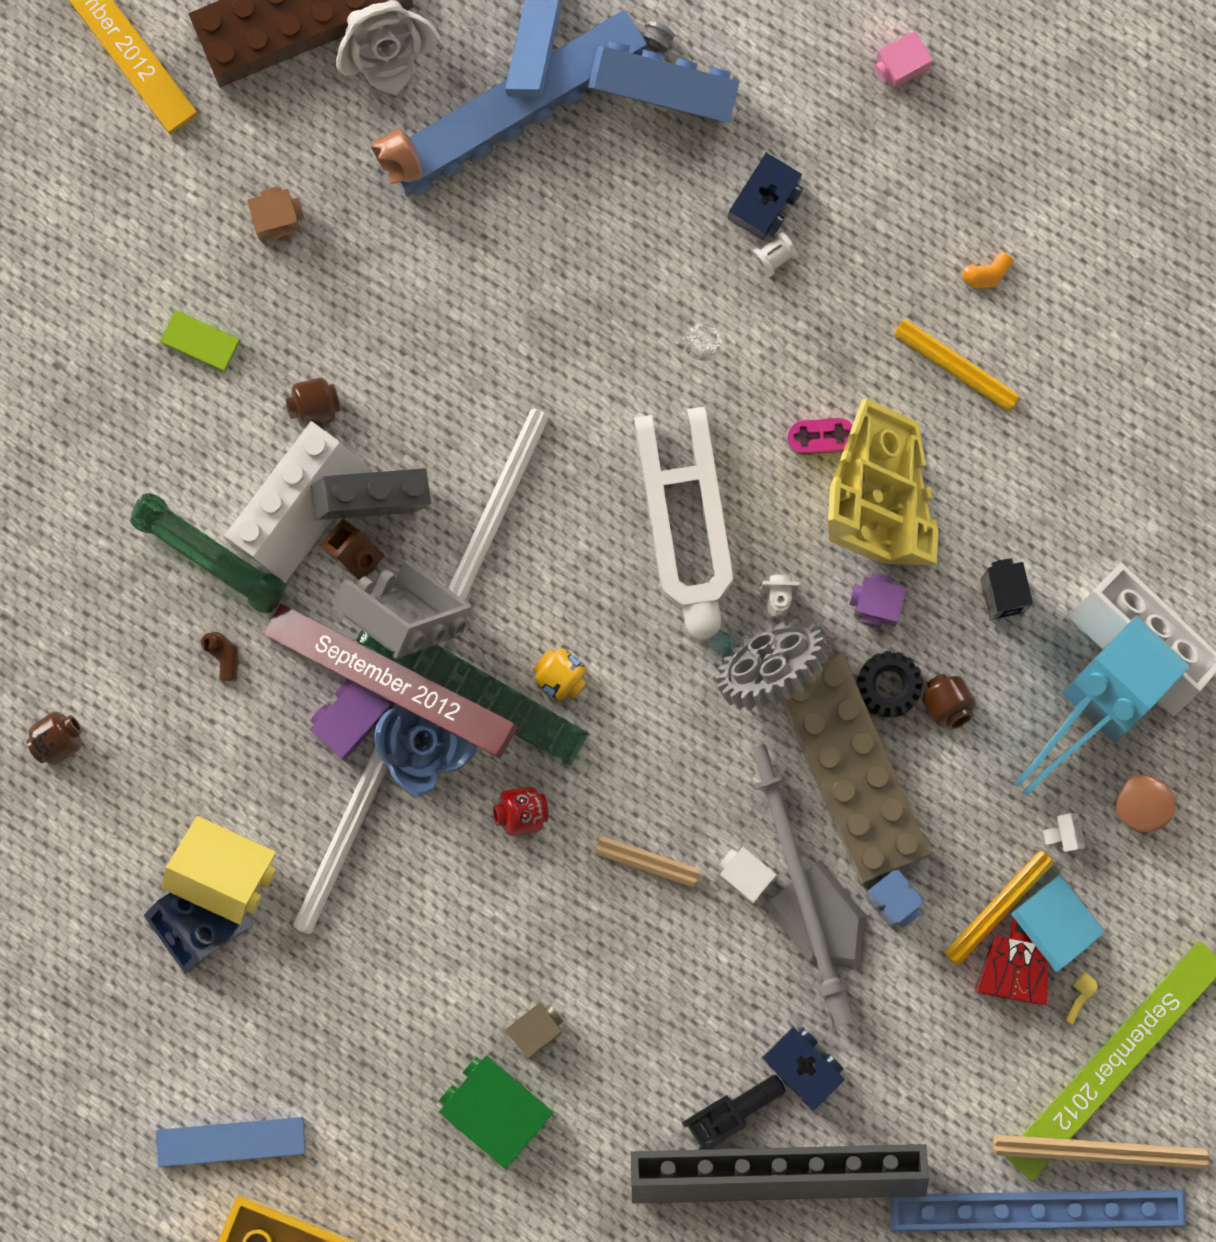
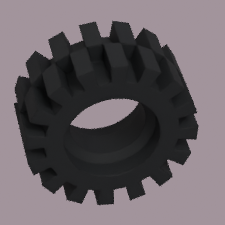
(908, 672)

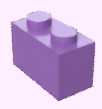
(348, 718)

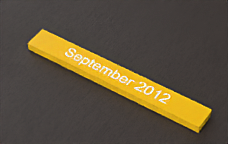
(136, 62)

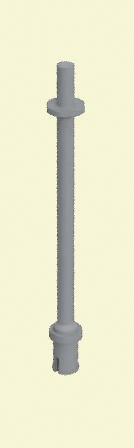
(832, 987)

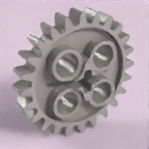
(773, 664)

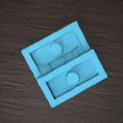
(1058, 923)

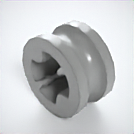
(657, 35)

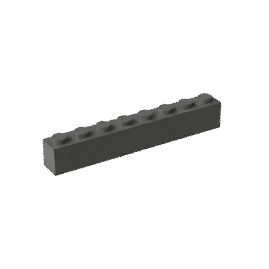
(779, 1173)

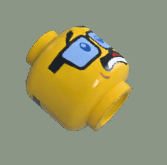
(560, 675)

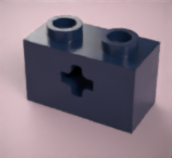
(773, 177)
(809, 1088)

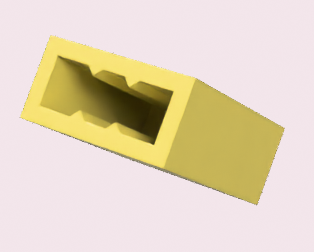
(219, 870)

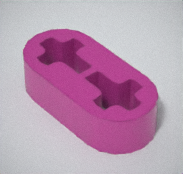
(818, 427)

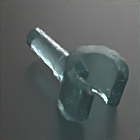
(722, 643)

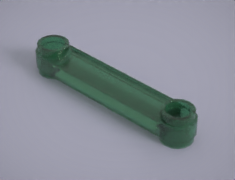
(154, 517)

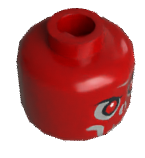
(521, 811)

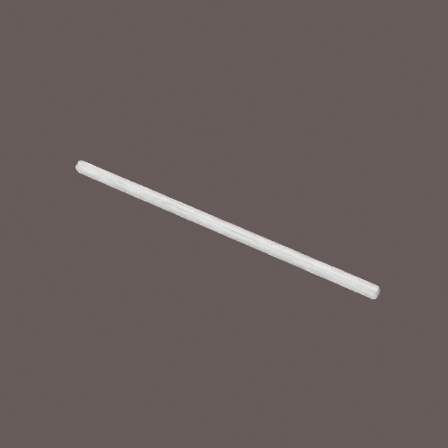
(460, 586)

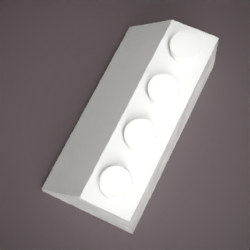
(280, 519)
(1122, 598)

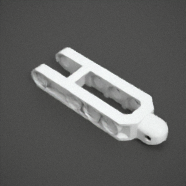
(697, 601)

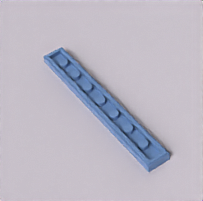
(1038, 1210)

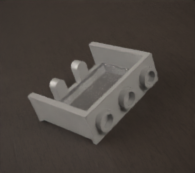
(404, 615)

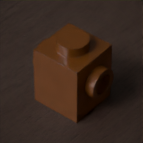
(352, 550)

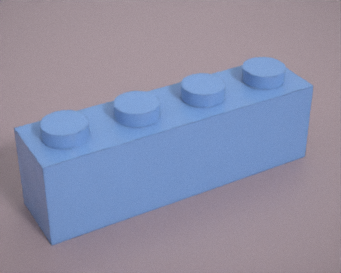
(663, 83)

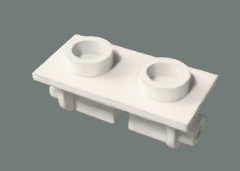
(779, 594)

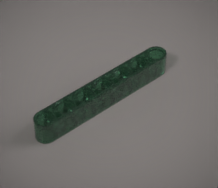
(534, 722)

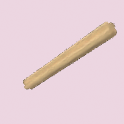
(1100, 1151)

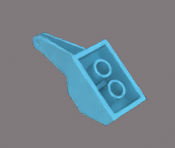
(1115, 689)

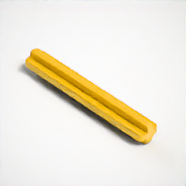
(956, 365)
(999, 907)

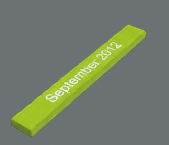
(1121, 1053)

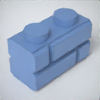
(895, 900)

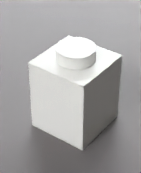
(745, 873)

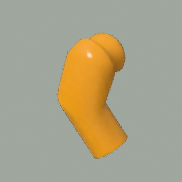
(988, 276)

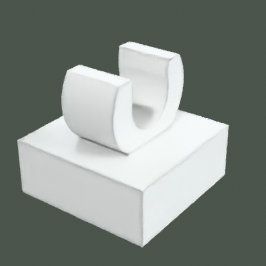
(1068, 833)

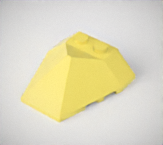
(880, 493)

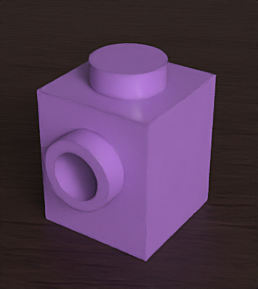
(877, 601)

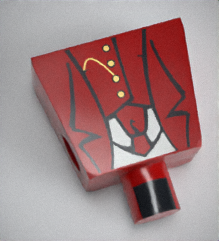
(1014, 969)

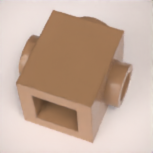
(275, 214)

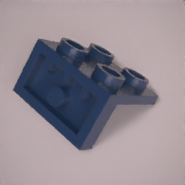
(191, 930)

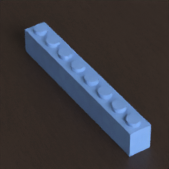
(495, 116)

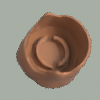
(398, 156)
(1145, 804)

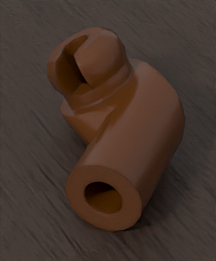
(224, 652)

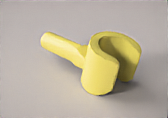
(1087, 987)

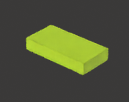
(200, 341)

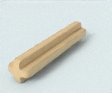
(647, 861)

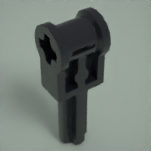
(726, 1116)

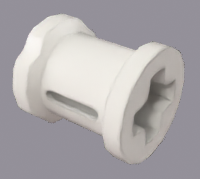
(775, 253)

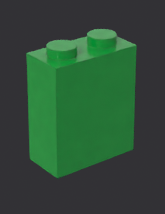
(494, 1110)

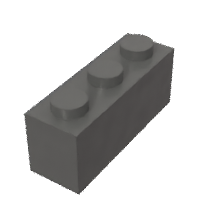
(370, 494)

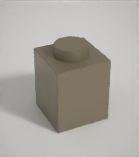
(535, 1029)

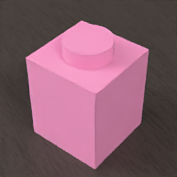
(902, 60)

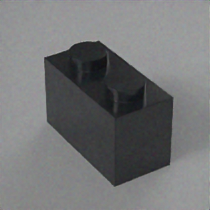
(1006, 589)

